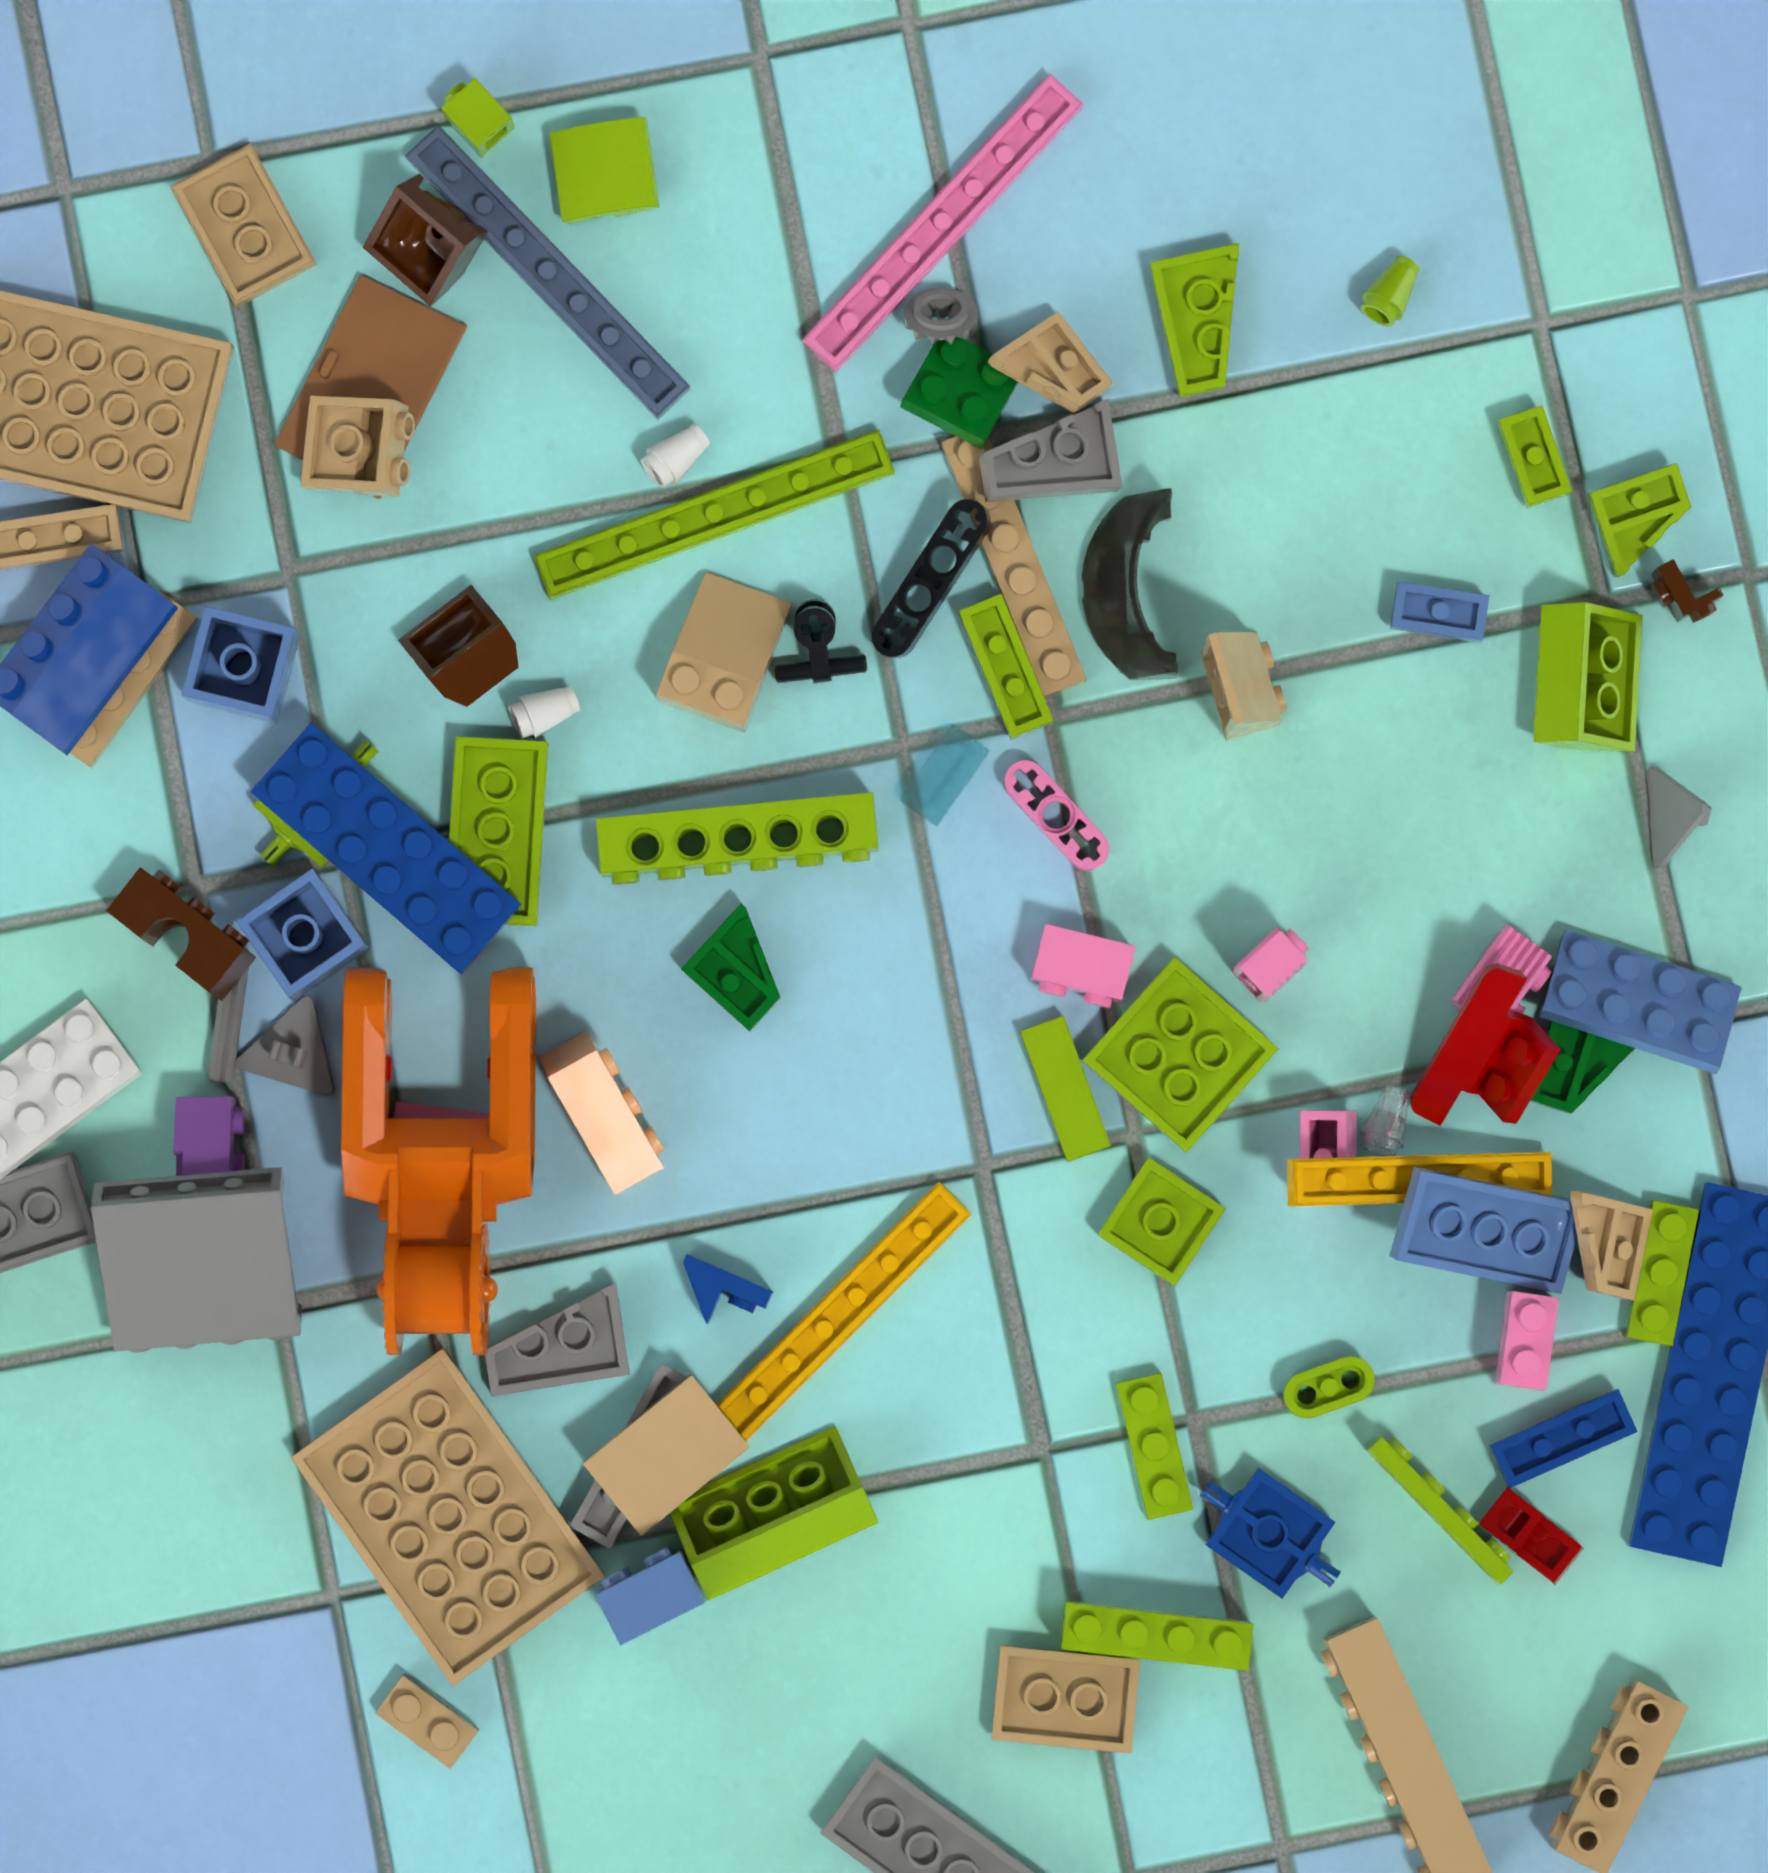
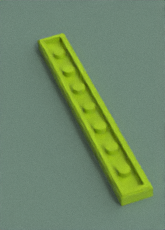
(714, 514)

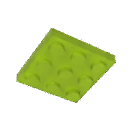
(1180, 1055)

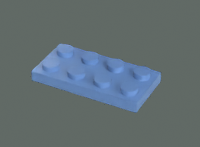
(1640, 1001)
(1485, 1230)

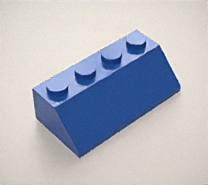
(81, 648)

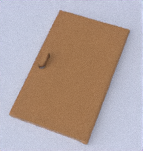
(383, 351)

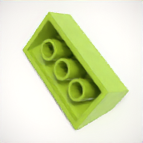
(772, 1513)

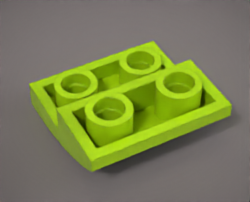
(604, 169)

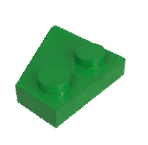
(735, 970)
(1578, 1068)

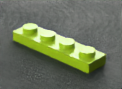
(1455, 1522)

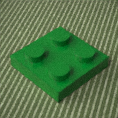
(959, 391)

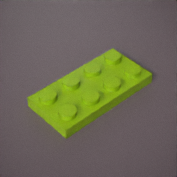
(502, 814)

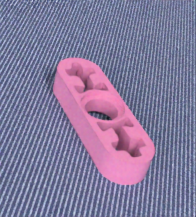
(1024, 798)

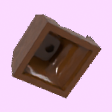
(423, 240)
(463, 648)

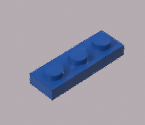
(1563, 1438)

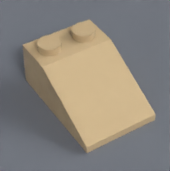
(723, 652)
(1241, 683)

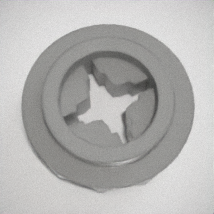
(940, 304)

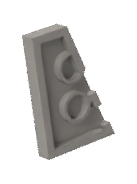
(1059, 460)
(564, 1349)

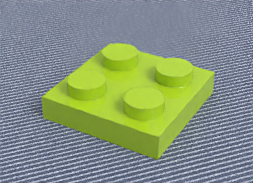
(1161, 1221)

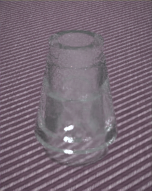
(1386, 1123)

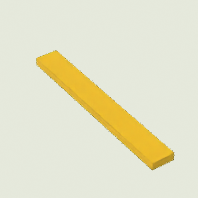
(843, 1310)

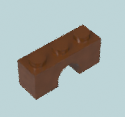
(213, 955)

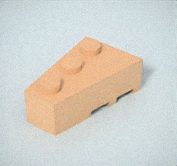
(602, 1111)

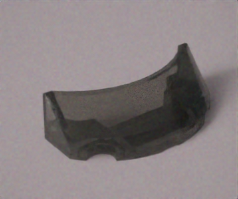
(1111, 587)

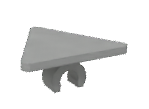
(1672, 814)
(292, 1051)

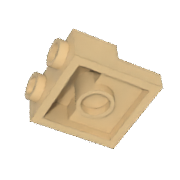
(356, 445)

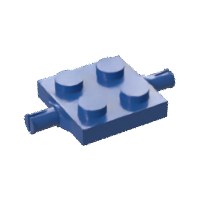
(1270, 1533)

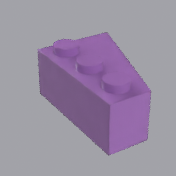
(208, 1135)

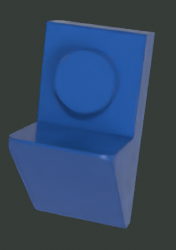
(710, 1282)

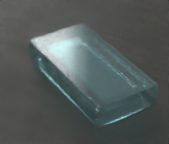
(944, 775)

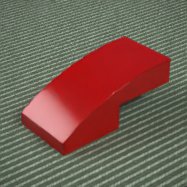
(1531, 1536)

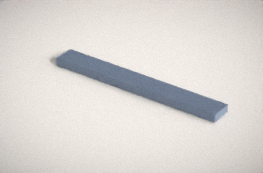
(548, 273)

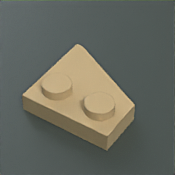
(1053, 364)
(1610, 1242)

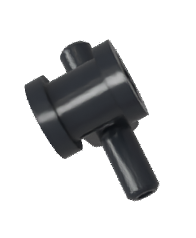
(820, 666)

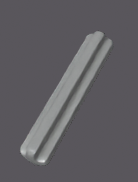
(227, 1033)

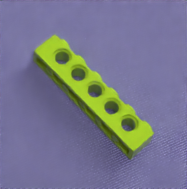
(620, 833)

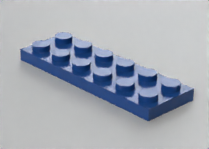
(386, 848)

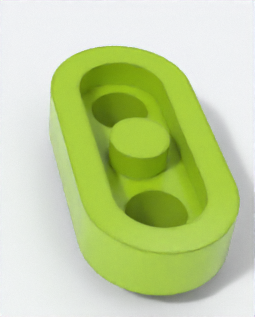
(1328, 1387)

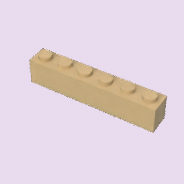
(1404, 1750)

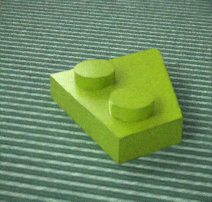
(1638, 513)

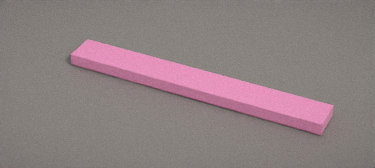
(942, 223)

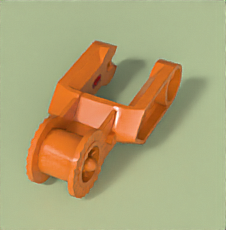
(437, 1176)

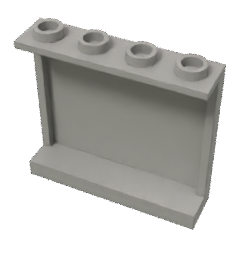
(196, 1259)

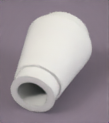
(674, 456)
(542, 710)

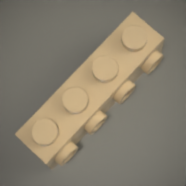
(1618, 1776)

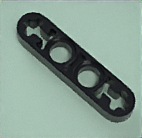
(937, 583)

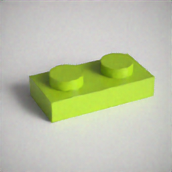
(1534, 456)

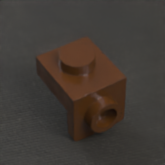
(1674, 591)

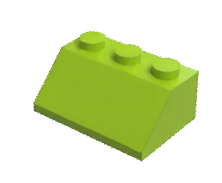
(1587, 677)

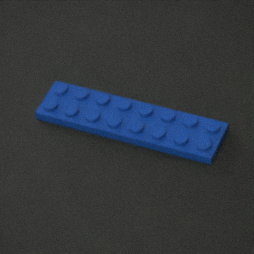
(1708, 1383)

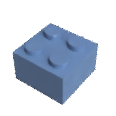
(241, 664)
(303, 935)
(651, 1595)

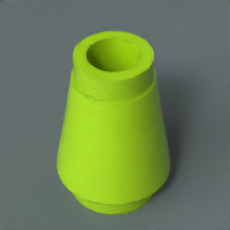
(1390, 292)

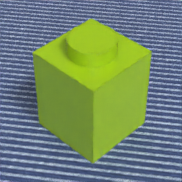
(476, 116)

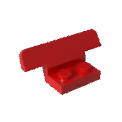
(1487, 1053)

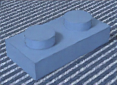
(1439, 612)

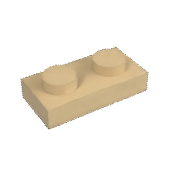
(427, 1721)

